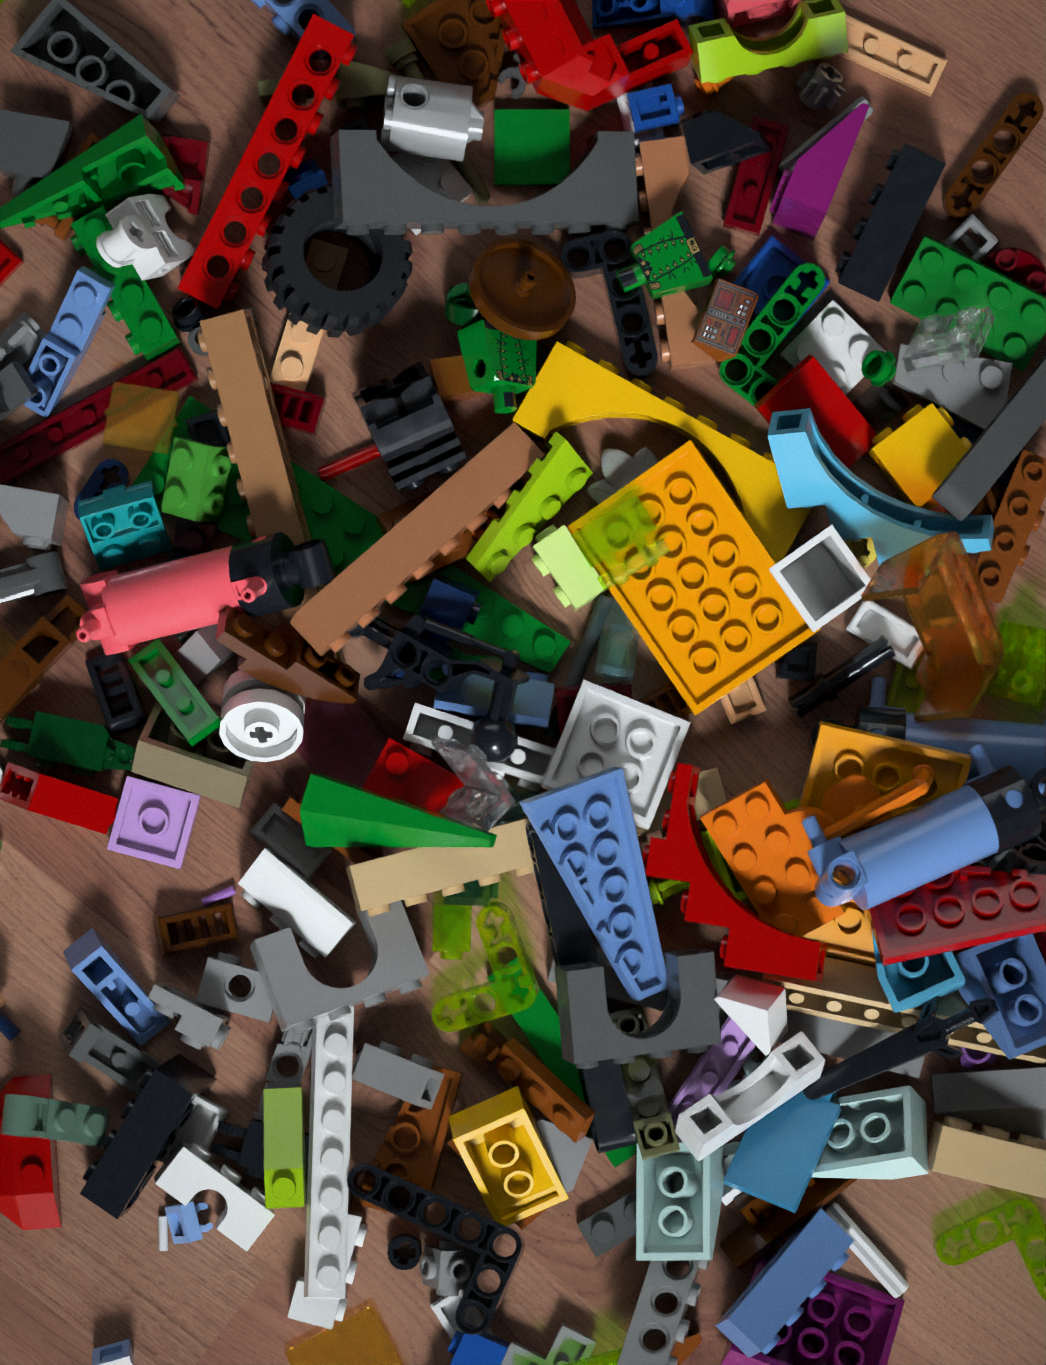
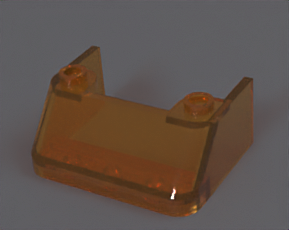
(950, 620)

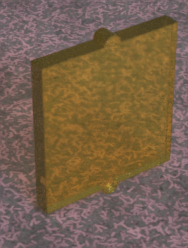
(141, 418)

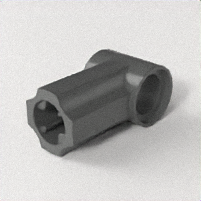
(38, 577)

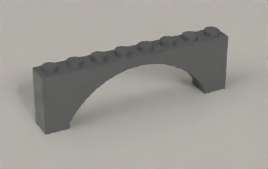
(379, 194)

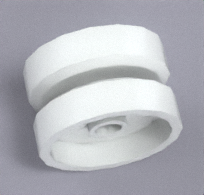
(260, 719)

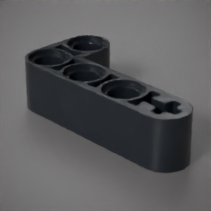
(619, 305)

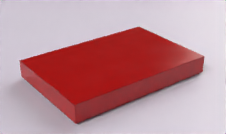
(833, 412)

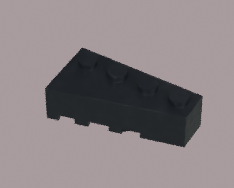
(891, 222)
(144, 1134)

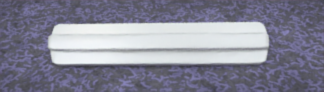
(869, 1253)

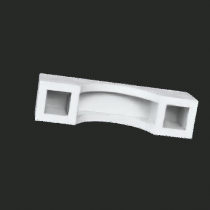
(775, 1081)

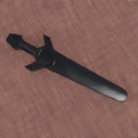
(917, 1040)

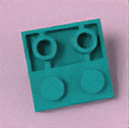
(124, 525)

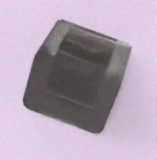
(880, 404)

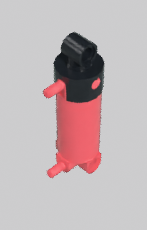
(192, 591)

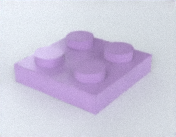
(154, 822)

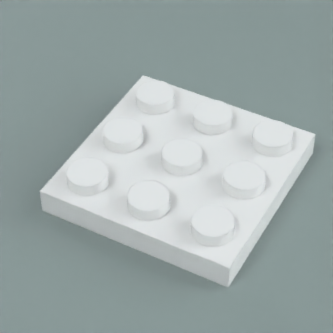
(622, 733)

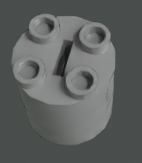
(429, 118)

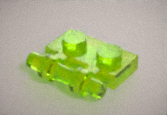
(614, 532)

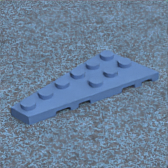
(598, 855)

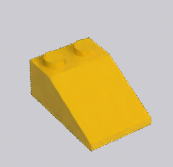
(507, 1157)

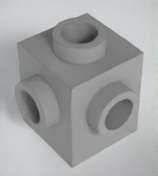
(448, 1267)

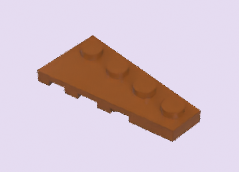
(415, 1143)

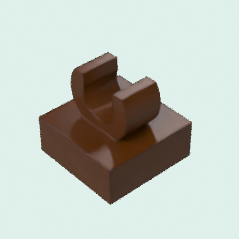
(484, 1045)

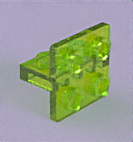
(1023, 668)

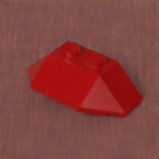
(29, 1166)

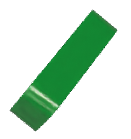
(775, 329)

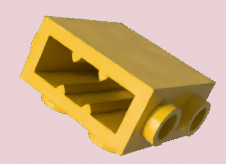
(919, 453)

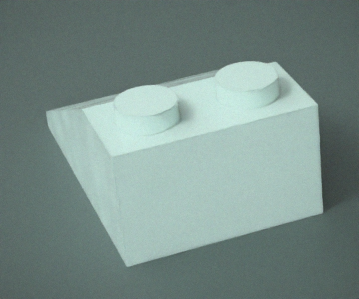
(877, 1137)
(678, 1205)

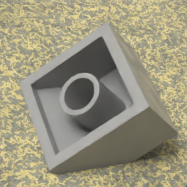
(34, 516)

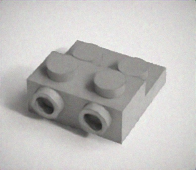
(198, 1023)

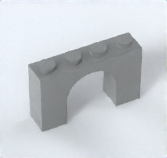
(302, 999)

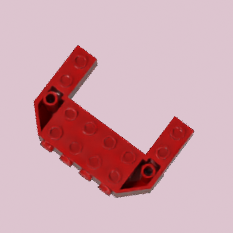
(572, 66)

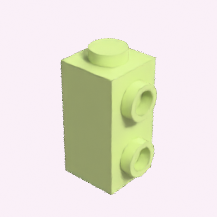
(563, 560)

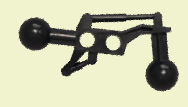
(492, 732)

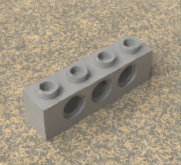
(649, 1320)

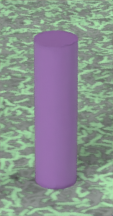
(218, 896)

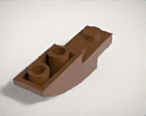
(37, 652)
(285, 665)

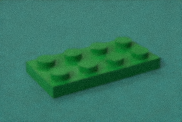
(947, 281)

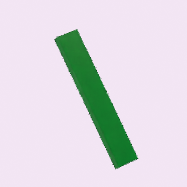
(542, 1029)

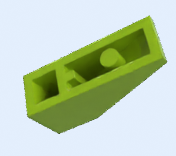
(284, 1148)

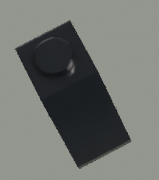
(720, 141)

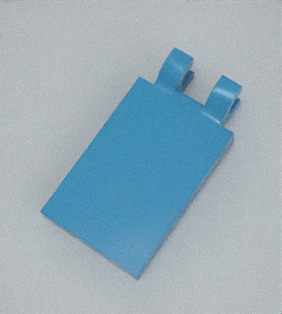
(783, 1150)

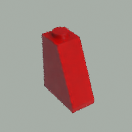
(57, 798)

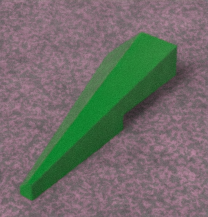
(117, 167)
(352, 816)

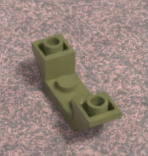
(646, 1093)

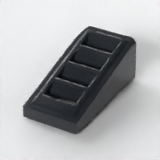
(127, 721)

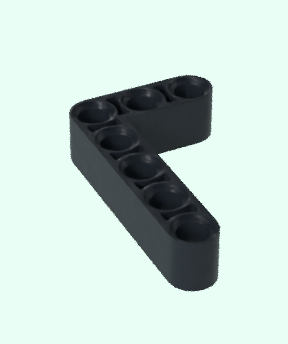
(450, 1229)

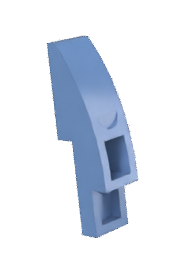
(68, 339)

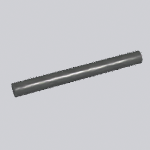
(582, 655)

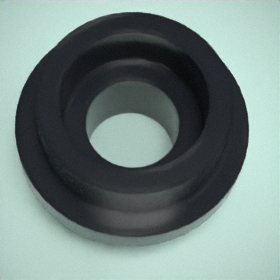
(189, 312)

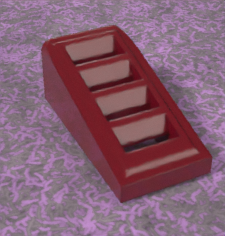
(315, 413)

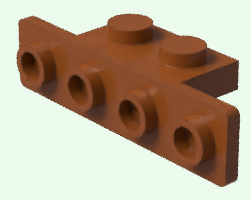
(1013, 522)

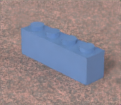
(785, 1284)

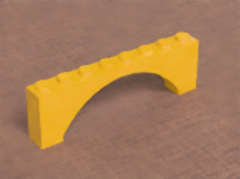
(579, 390)

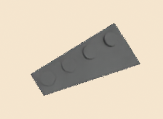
(87, 56)

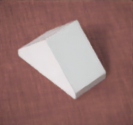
(756, 1009)

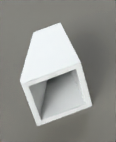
(821, 578)

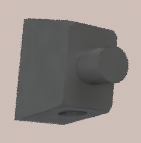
(31, 147)

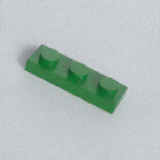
(175, 692)

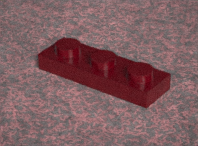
(756, 180)

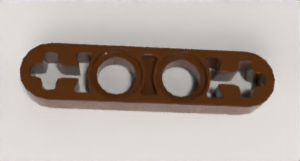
(996, 158)

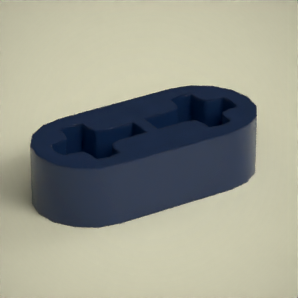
(98, 480)

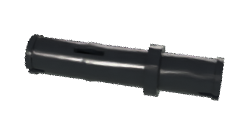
(840, 677)

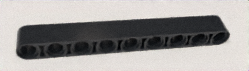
(573, 944)

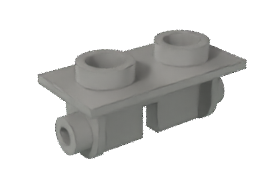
(20, 341)

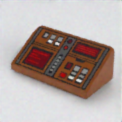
(724, 320)

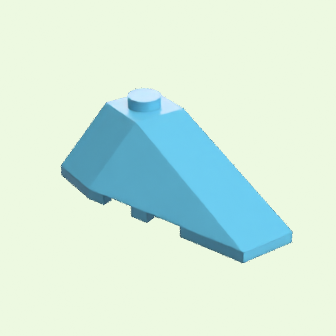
(919, 979)

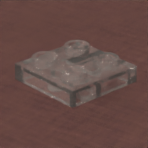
(948, 338)

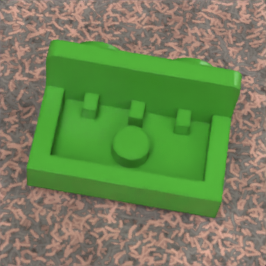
(196, 480)

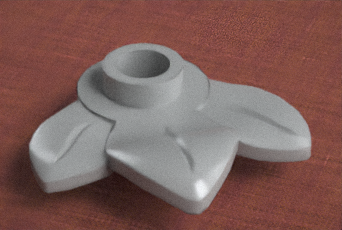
(620, 470)

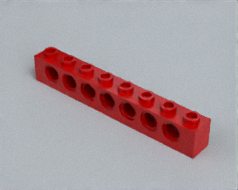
(197, 278)

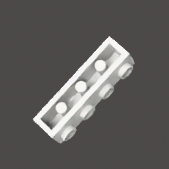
(527, 762)

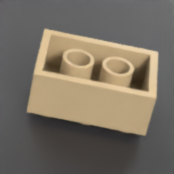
(988, 1156)

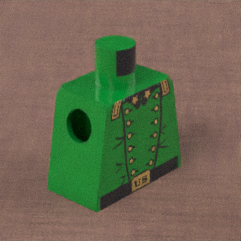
(666, 261)
(498, 363)

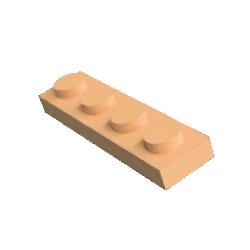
(298, 347)

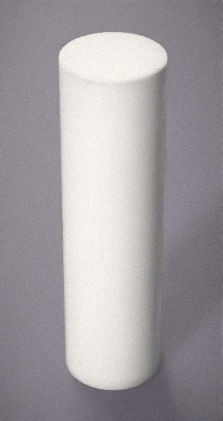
(163, 1233)

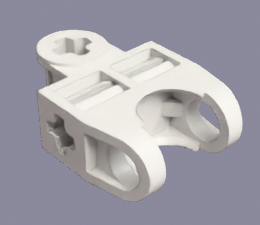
(143, 237)

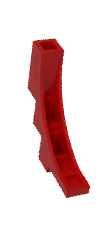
(683, 857)

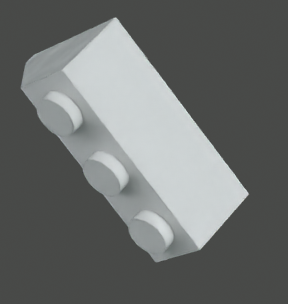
(295, 903)

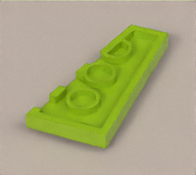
(529, 510)

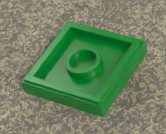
(531, 147)

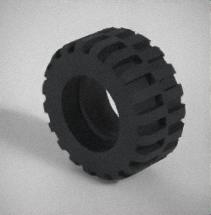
(311, 300)

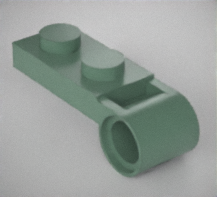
(54, 1120)

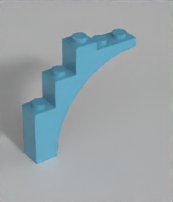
(816, 477)

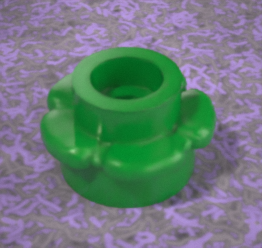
(721, 262)
(879, 367)

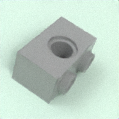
(217, 992)

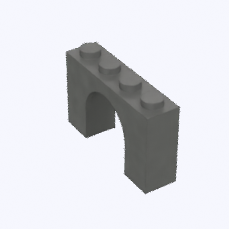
(686, 1023)

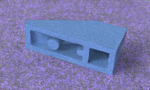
(114, 986)

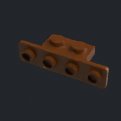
(771, 1223)

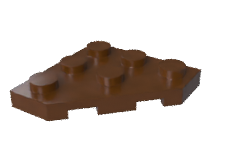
(460, 44)

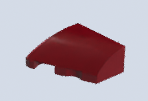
(192, 161)

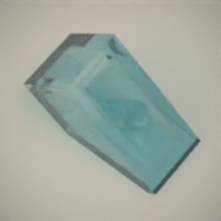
(617, 652)

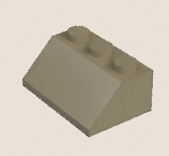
(200, 769)

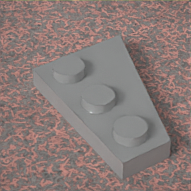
(967, 388)

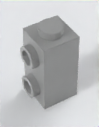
(398, 1076)

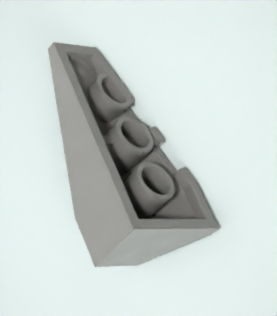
(995, 1097)

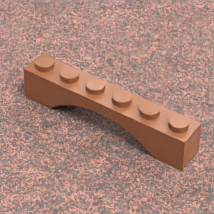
(664, 175)

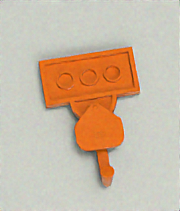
(770, 845)

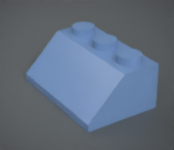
(472, 699)

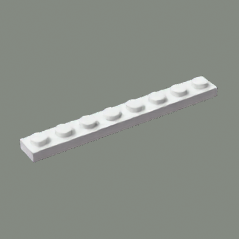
(329, 1158)

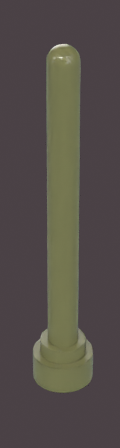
(404, 58)

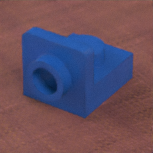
(655, 108)
(305, 178)

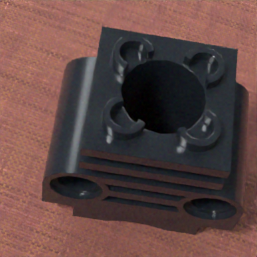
(410, 427)

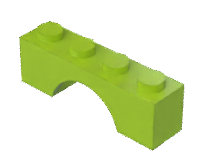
(812, 33)

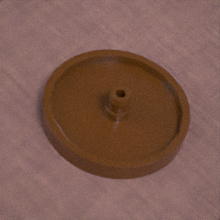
(522, 289)

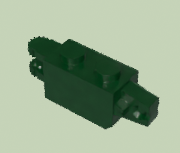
(71, 742)

